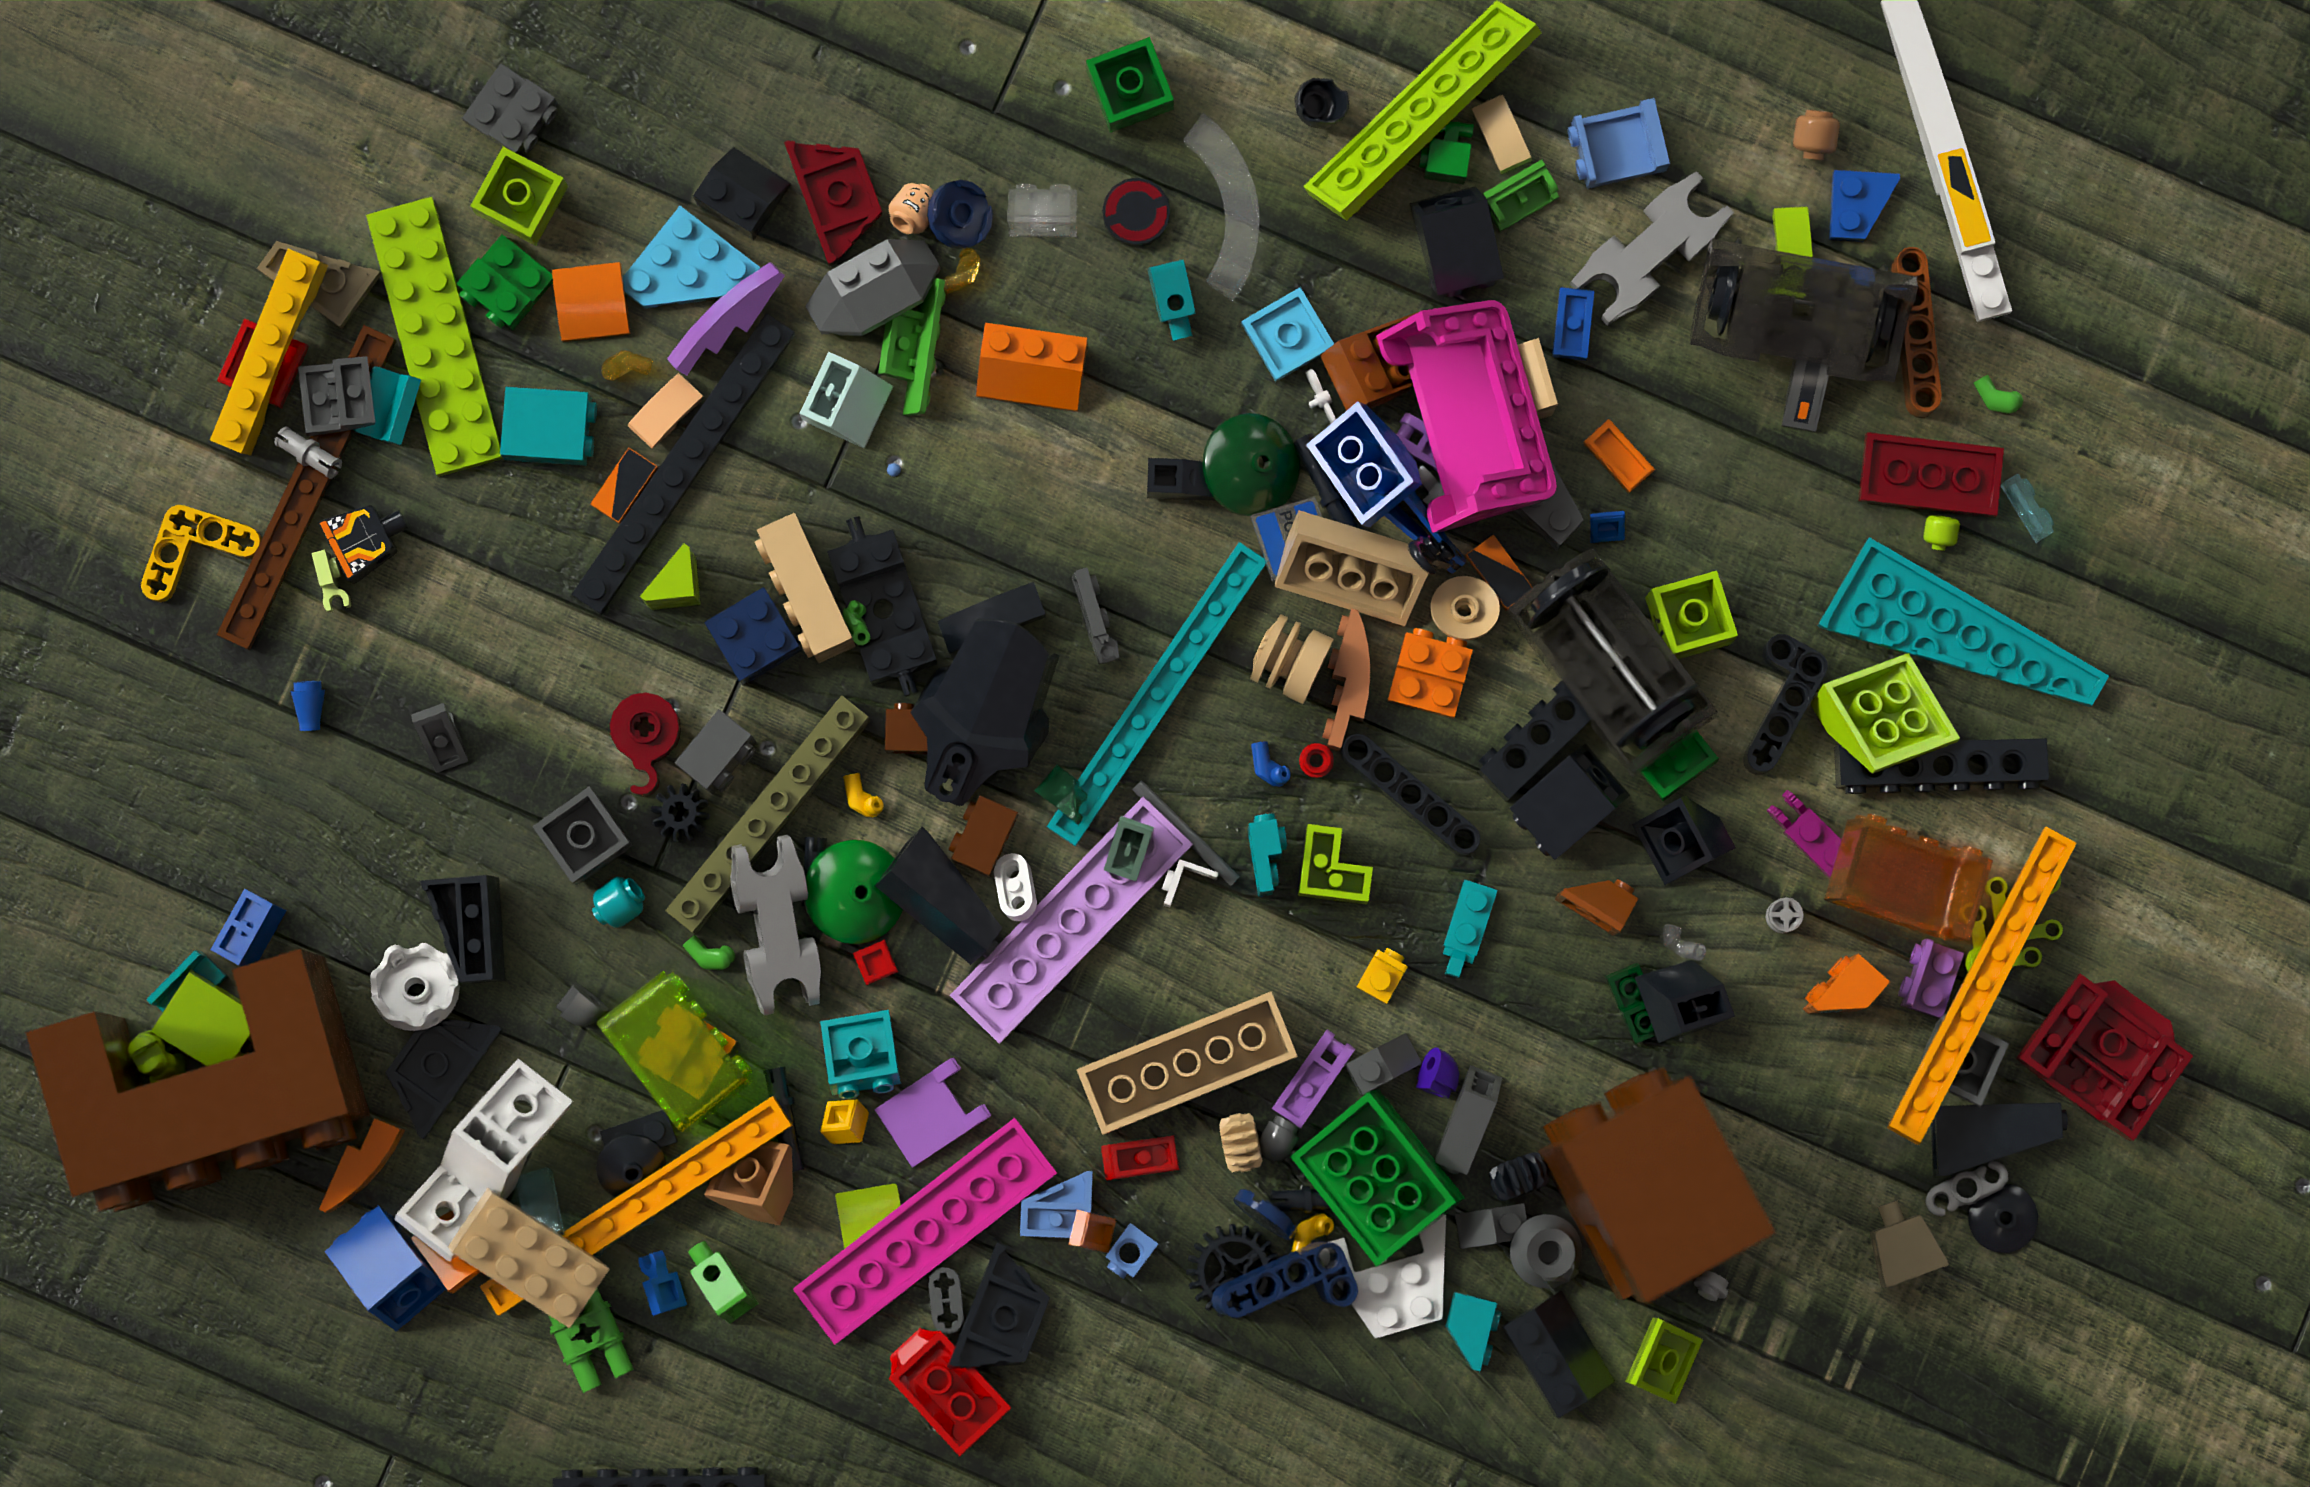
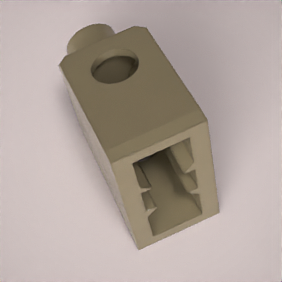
(1904, 1247)

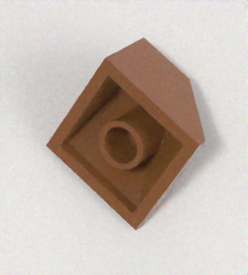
(1601, 903)

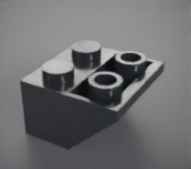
(1683, 1000)

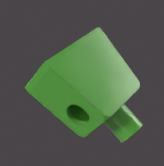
(728, 1293)

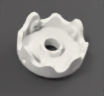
(407, 967)

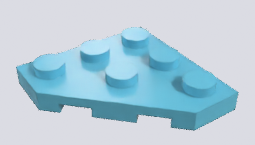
(685, 265)

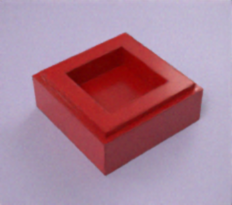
(875, 962)

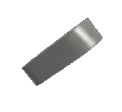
(937, 1300)

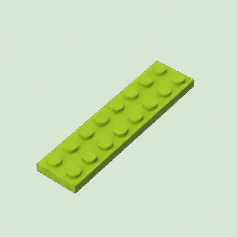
(1422, 110)
(435, 336)

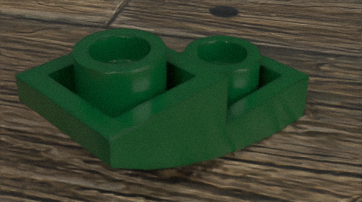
(1630, 1002)

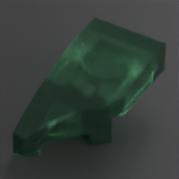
(1063, 793)

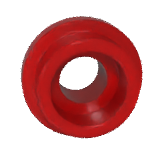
(1316, 749)

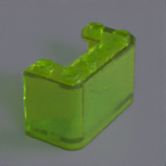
(675, 1051)

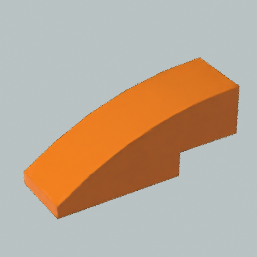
(361, 1165)

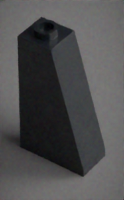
(940, 898)
(1976, 1135)

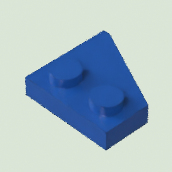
(1857, 202)

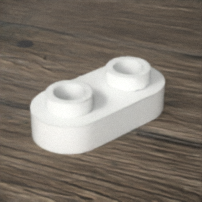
(1017, 889)

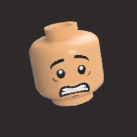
(910, 208)

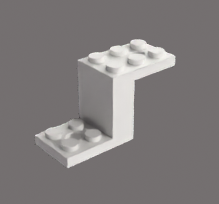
(483, 1154)

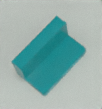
(392, 404)
(198, 962)

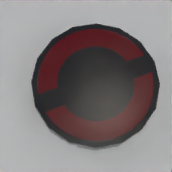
(1136, 212)

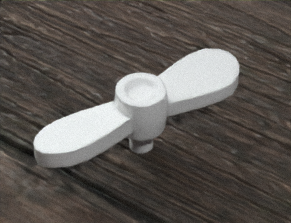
(1322, 397)

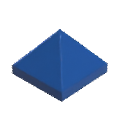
(1607, 526)

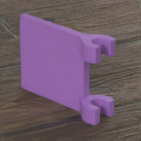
(928, 1115)

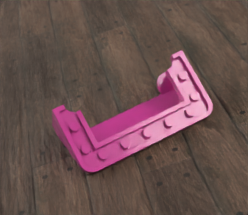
(1473, 411)

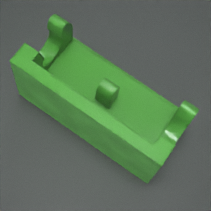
(1521, 195)

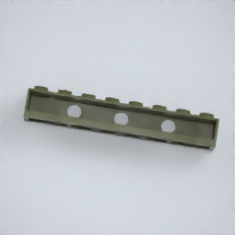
(770, 812)

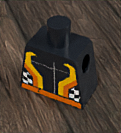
(362, 539)

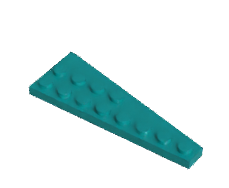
(1919, 614)

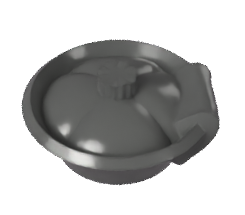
(1546, 1251)

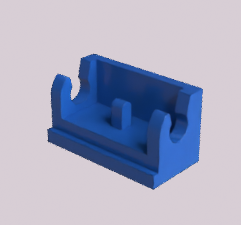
(248, 929)

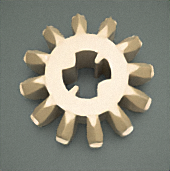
(1240, 1142)

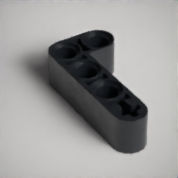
(1779, 708)

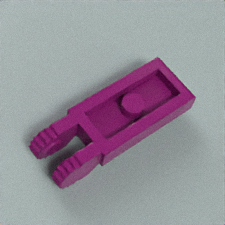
(1808, 833)

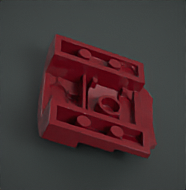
(2107, 1054)

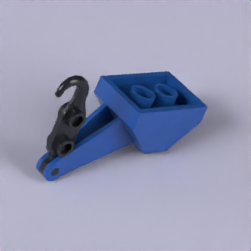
(1374, 476)

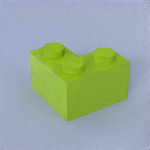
(1323, 875)

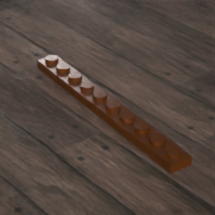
(292, 519)

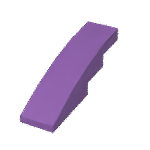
(735, 308)

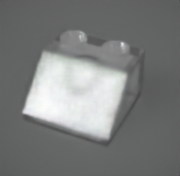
(1042, 211)

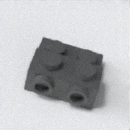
(511, 110)

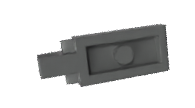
(1095, 619)

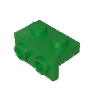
(1680, 765)

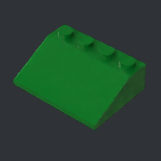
(1377, 1177)

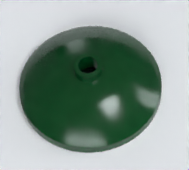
(1233, 469)

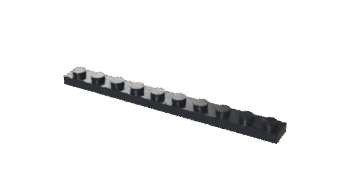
(683, 464)

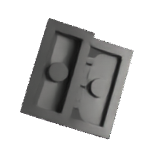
(336, 396)

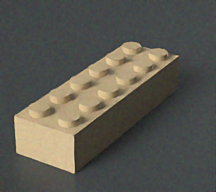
(1187, 1063)

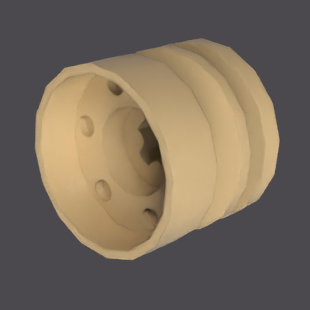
(1291, 658)

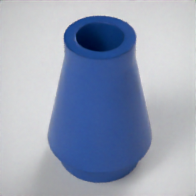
(308, 704)

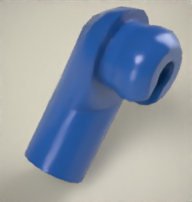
(1266, 768)

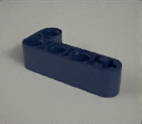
(1280, 1284)

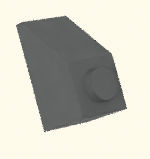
(1383, 1064)

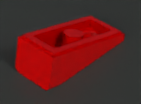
(1139, 1157)

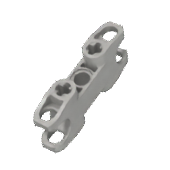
(1631, 266)
(771, 899)

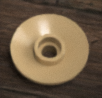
(1465, 594)

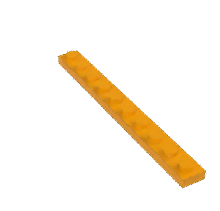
(1981, 986)
(664, 1187)

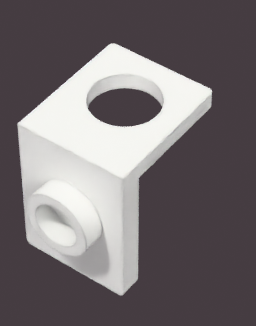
(1172, 878)

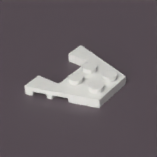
(1401, 1291)

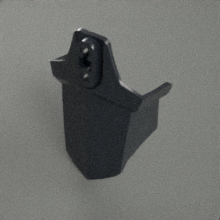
(985, 708)

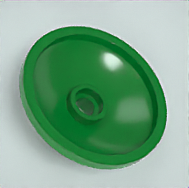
(832, 895)

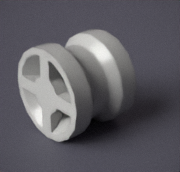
(1791, 915)

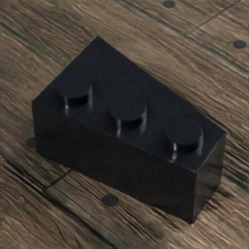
(471, 925)

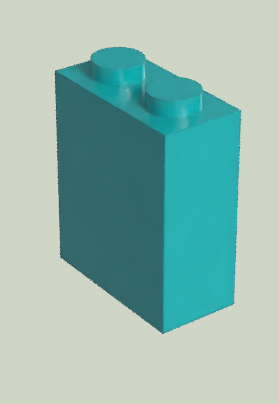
(547, 426)

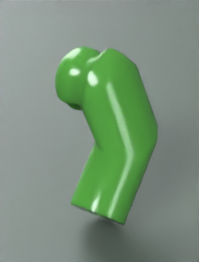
(1996, 399)
(709, 958)

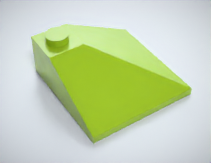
(1884, 714)

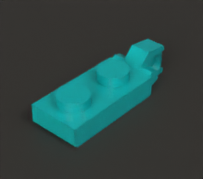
(1467, 925)

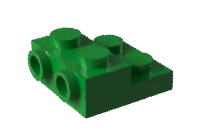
(505, 283)

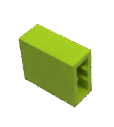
(204, 1021)

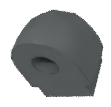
(581, 1006)
(1278, 1139)

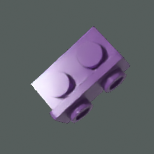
(1931, 978)

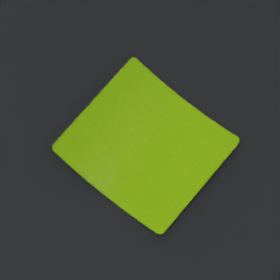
(865, 1208)

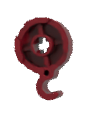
(650, 749)

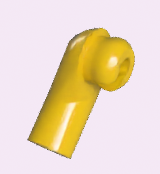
(860, 800)

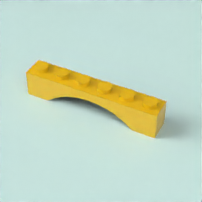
(252, 387)

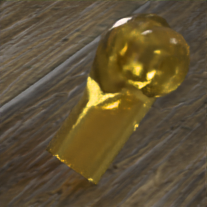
(966, 271)
(623, 362)

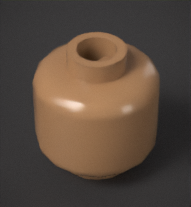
(1816, 134)

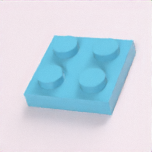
(1287, 334)

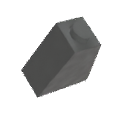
(1468, 1120)

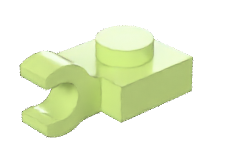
(327, 572)

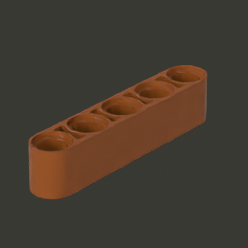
(1919, 349)

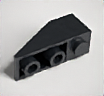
(1177, 480)

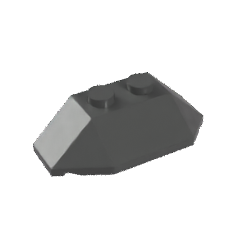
(873, 287)

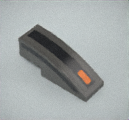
(1805, 395)

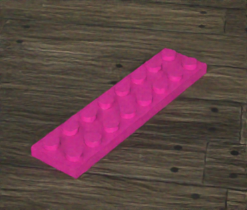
(924, 1231)

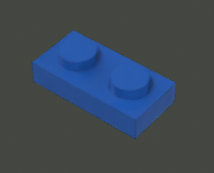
(1573, 323)

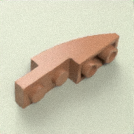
(1351, 666)

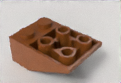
(1362, 372)

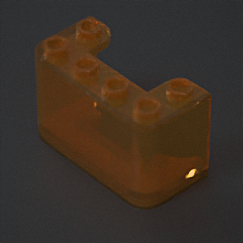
(1908, 879)

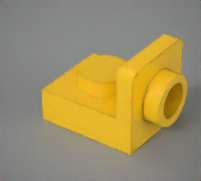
(1382, 975)

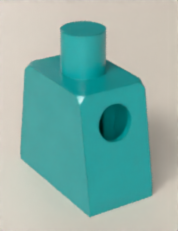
(1168, 281)

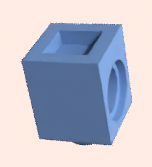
(1130, 1235)

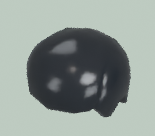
(1321, 103)

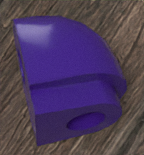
(1438, 1074)

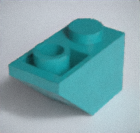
(1470, 1327)

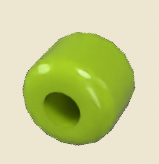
(1941, 531)

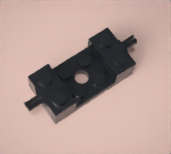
(874, 571)

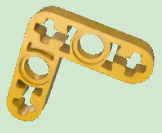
(183, 539)

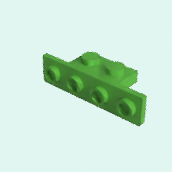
(910, 349)

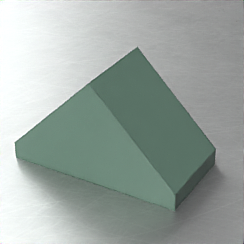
(1128, 848)

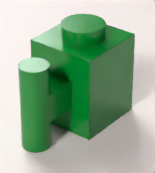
(1447, 158)

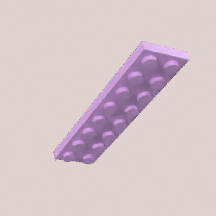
(1064, 928)

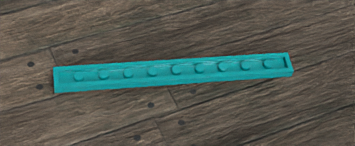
(1161, 688)

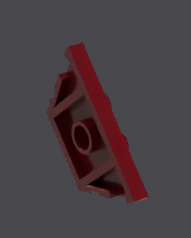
(835, 194)

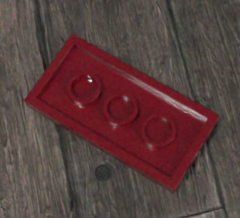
(1931, 474)

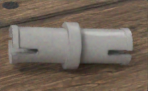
(308, 452)

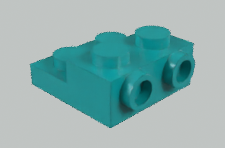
(1266, 844)
(860, 1054)

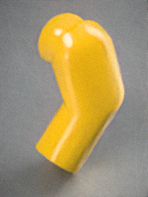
(1311, 1229)

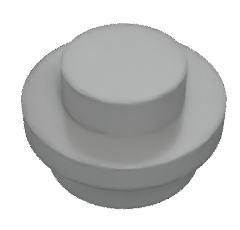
(1711, 1286)

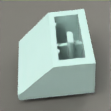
(845, 400)

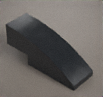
(1017, 606)

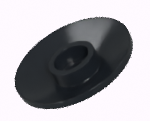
(626, 1153)
(1986, 1225)

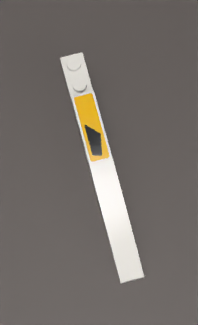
(1947, 158)

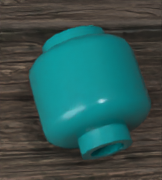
(618, 902)

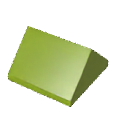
(675, 583)
(1664, 1360)

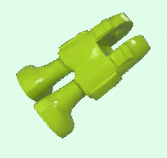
(153, 1057)

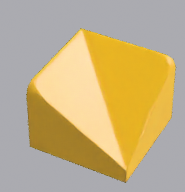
(844, 1121)

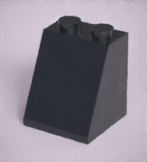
(1457, 241)
(1568, 802)

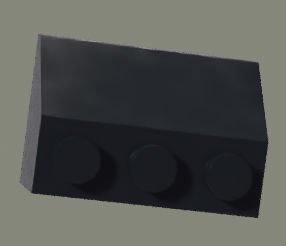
(1558, 1354)

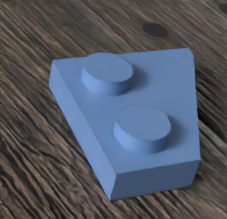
(1054, 1210)

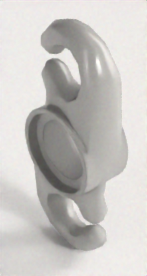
(1949, 1186)

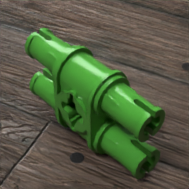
(607, 1339)

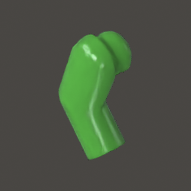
(854, 622)

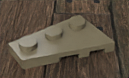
(341, 288)

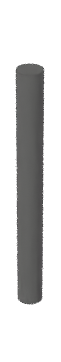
(1199, 844)

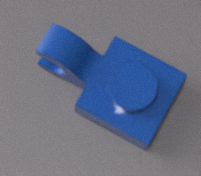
(663, 1289)

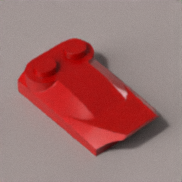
(953, 1401)

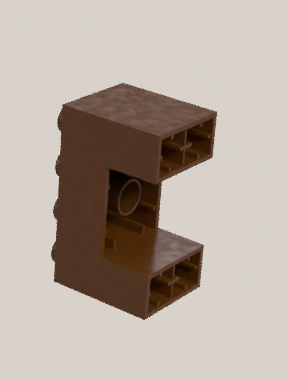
(130, 1134)
(1652, 1185)

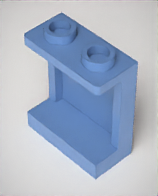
(1619, 145)

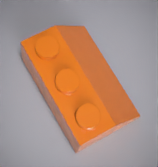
(1031, 367)

